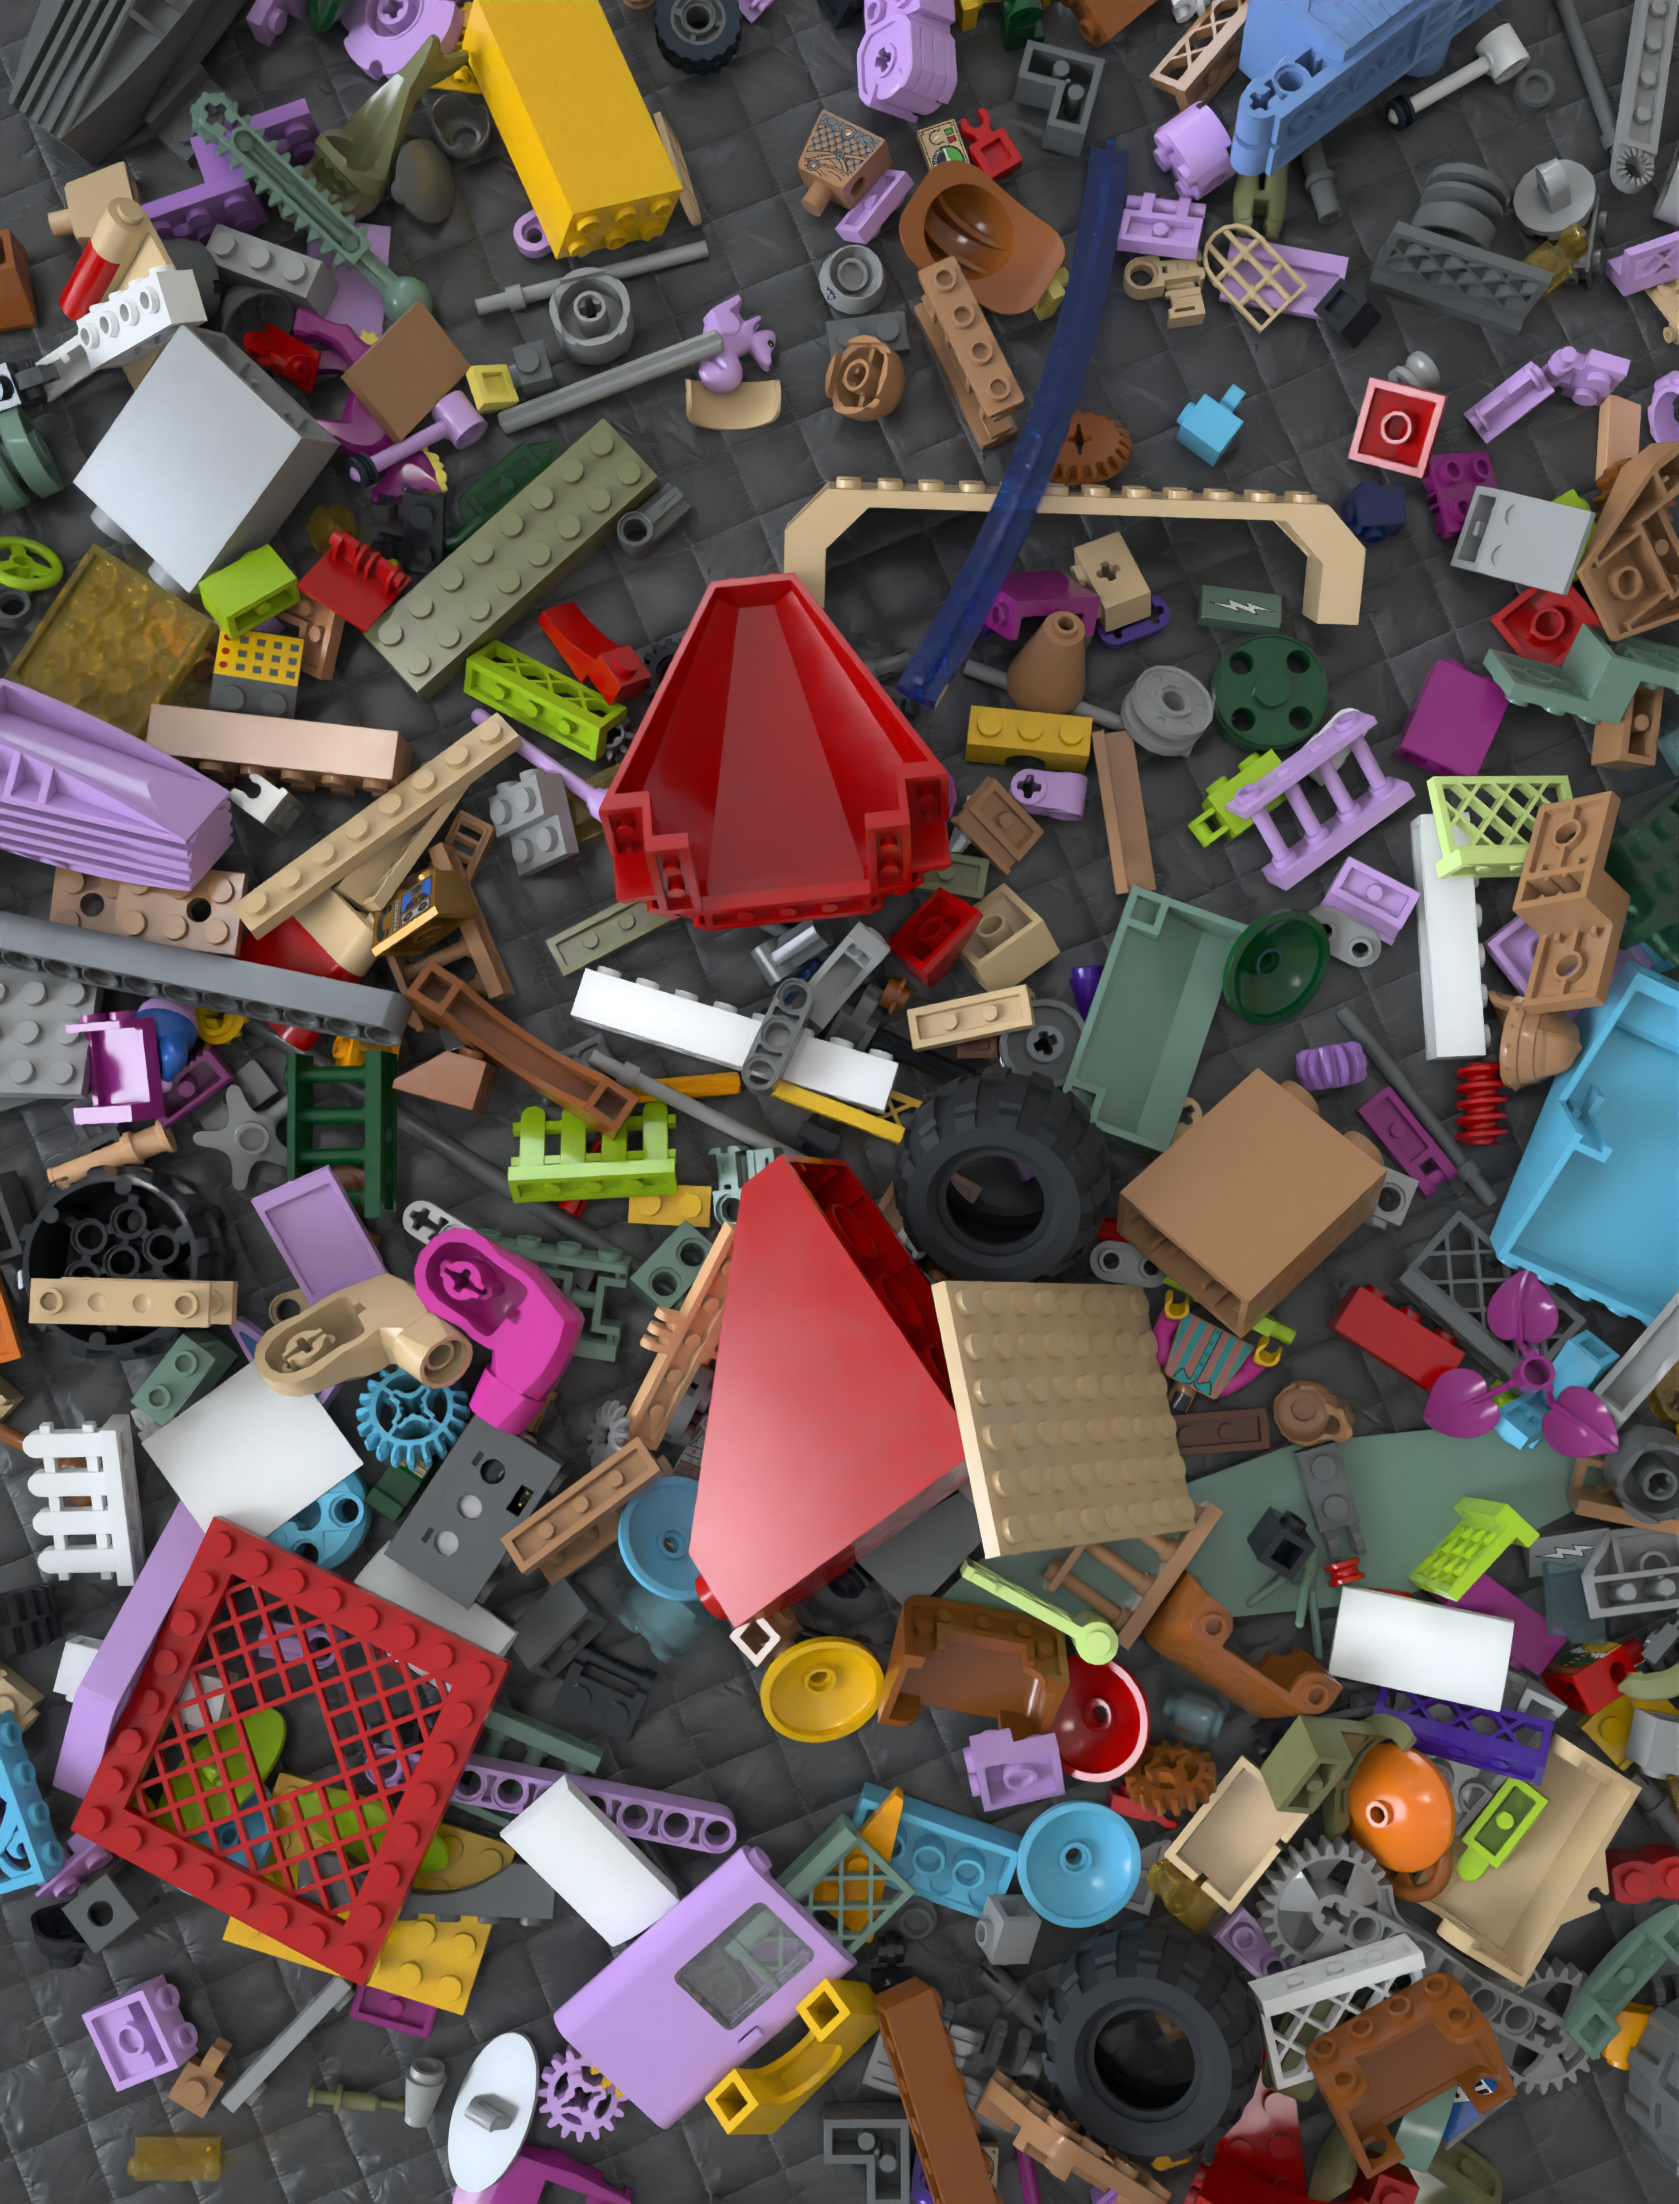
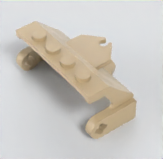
(1546, 1880)

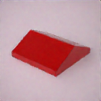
(1398, 426)
(1544, 623)

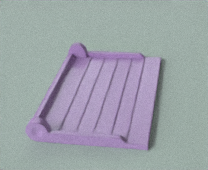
(356, 299)

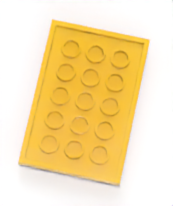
(422, 1956)

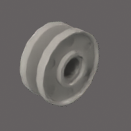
(1167, 710)

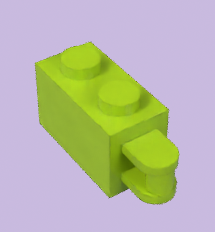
(1224, 790)
(1500, 1828)

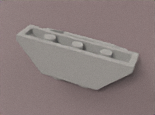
(1632, 1573)

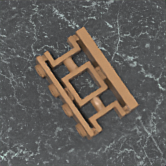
(968, 353)

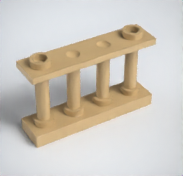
(133, 1302)

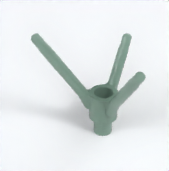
(1306, 1582)

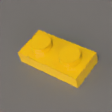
(690, 1204)

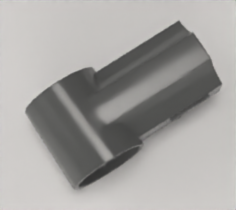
(654, 519)
(785, 954)

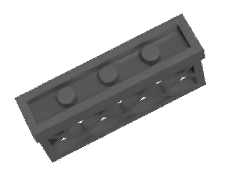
(1462, 294)
(1457, 1321)

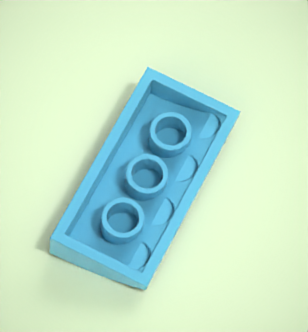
(946, 1853)

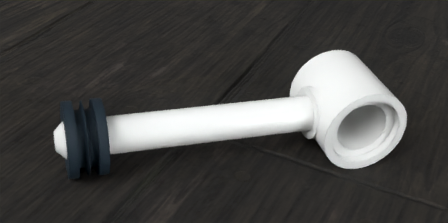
(1499, 56)

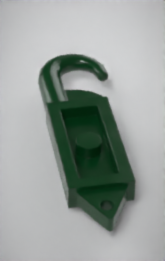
(499, 487)

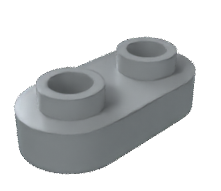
(1346, 933)
(1128, 1268)

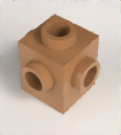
(767, 1637)

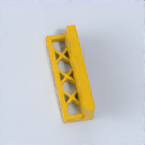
(848, 1115)

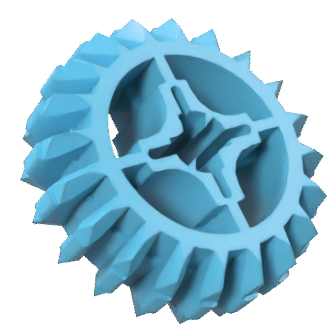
(396, 1441)

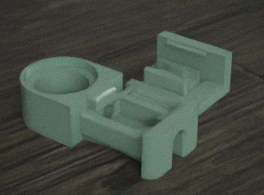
(735, 1171)

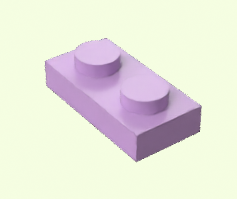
(867, 216)

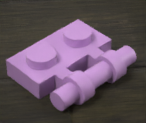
(1161, 226)
(1585, 377)

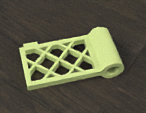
(1087, 1630)

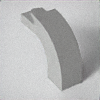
(842, 974)

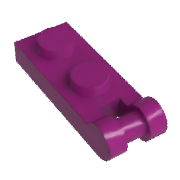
(1405, 1140)

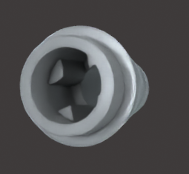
(423, 2090)

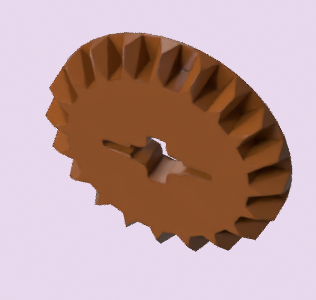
(1104, 450)

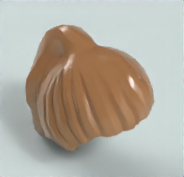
(1312, 1414)

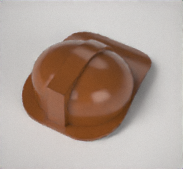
(996, 241)

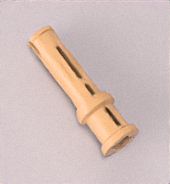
(131, 1149)

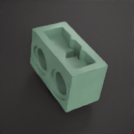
(668, 1266)

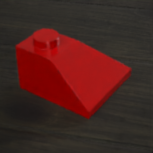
(934, 936)

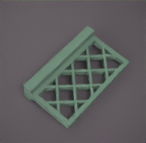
(816, 1866)

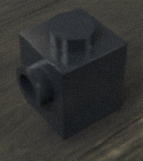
(1281, 1542)

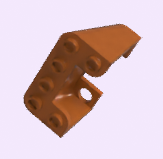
(1402, 2058)

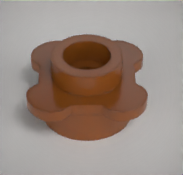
(895, 995)

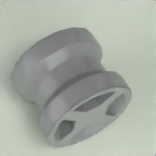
(1417, 371)

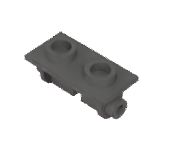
(1592, 260)

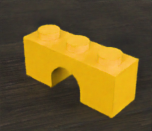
(1003, 733)

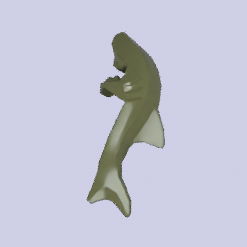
(362, 156)

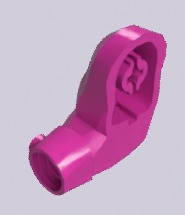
(508, 1309)

